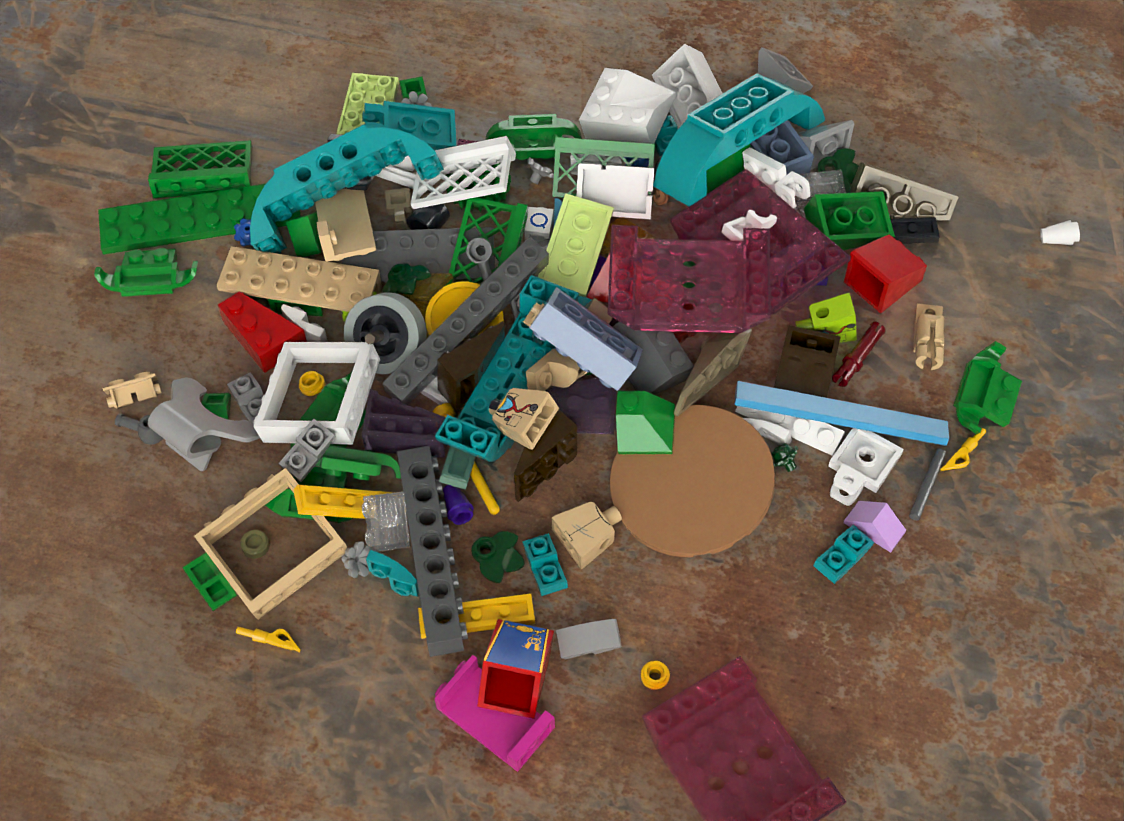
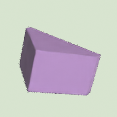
(877, 523)

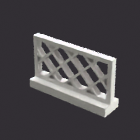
(459, 161)

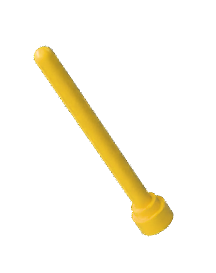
(478, 479)

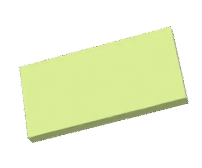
(362, 90)

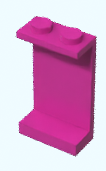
(504, 734)

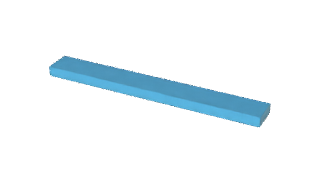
(841, 413)

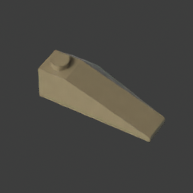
(904, 195)
(716, 361)

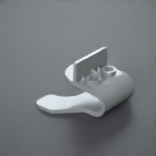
(192, 428)

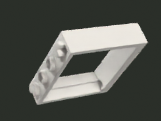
(354, 400)

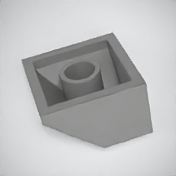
(781, 69)
(827, 139)

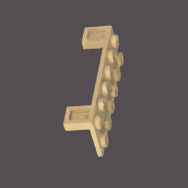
(344, 225)
(297, 279)

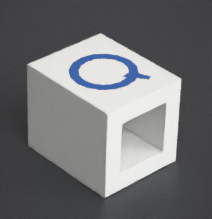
(539, 223)

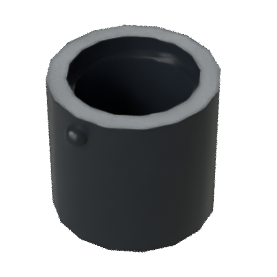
(428, 217)

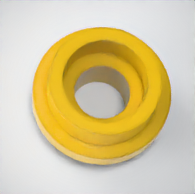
(311, 383)
(655, 667)

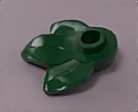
(842, 161)
(404, 278)
(501, 556)

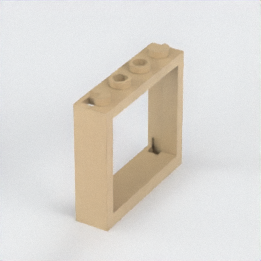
(293, 580)

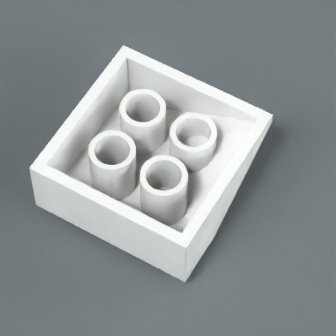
(626, 108)

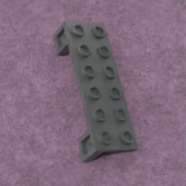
(420, 247)

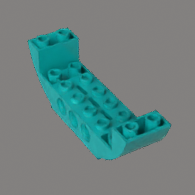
(726, 127)
(330, 169)
(519, 351)

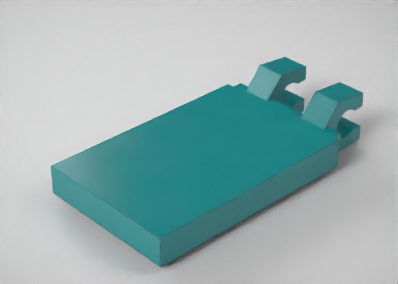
(430, 124)

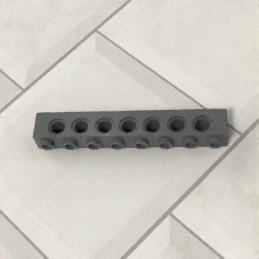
(467, 320)
(440, 637)

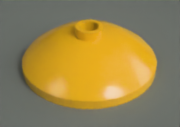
(447, 301)

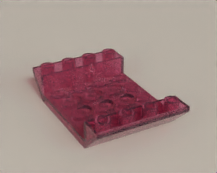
(728, 276)
(724, 723)

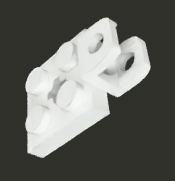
(774, 176)
(855, 473)

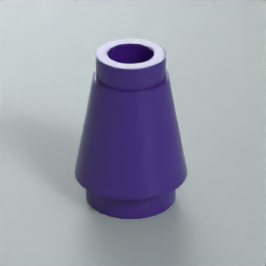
(457, 505)

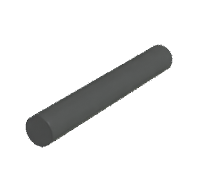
(927, 484)

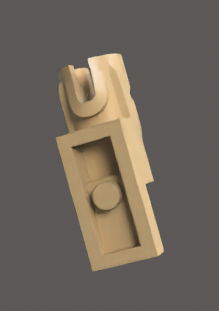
(929, 335)
(553, 371)

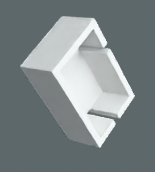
(617, 187)

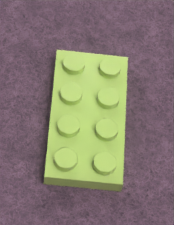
(576, 243)

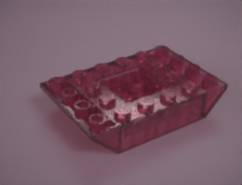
(798, 250)

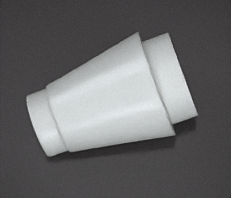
(1061, 233)

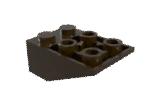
(807, 361)
(463, 367)
(552, 450)

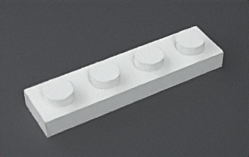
(811, 432)

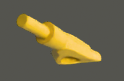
(962, 453)
(270, 638)

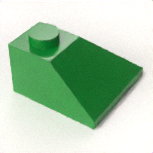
(644, 423)

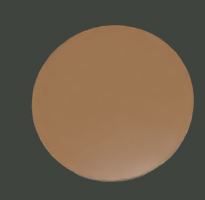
(703, 492)

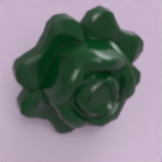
(784, 455)

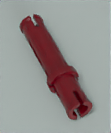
(854, 361)

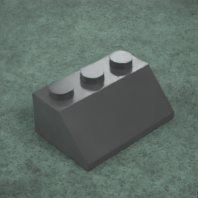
(661, 361)

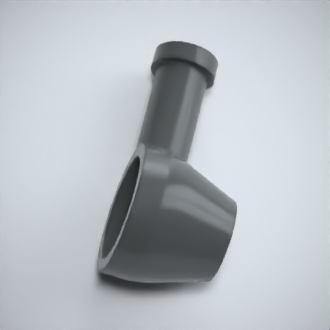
(474, 255)
(145, 434)

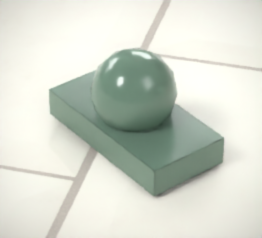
(457, 468)

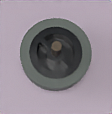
(390, 325)

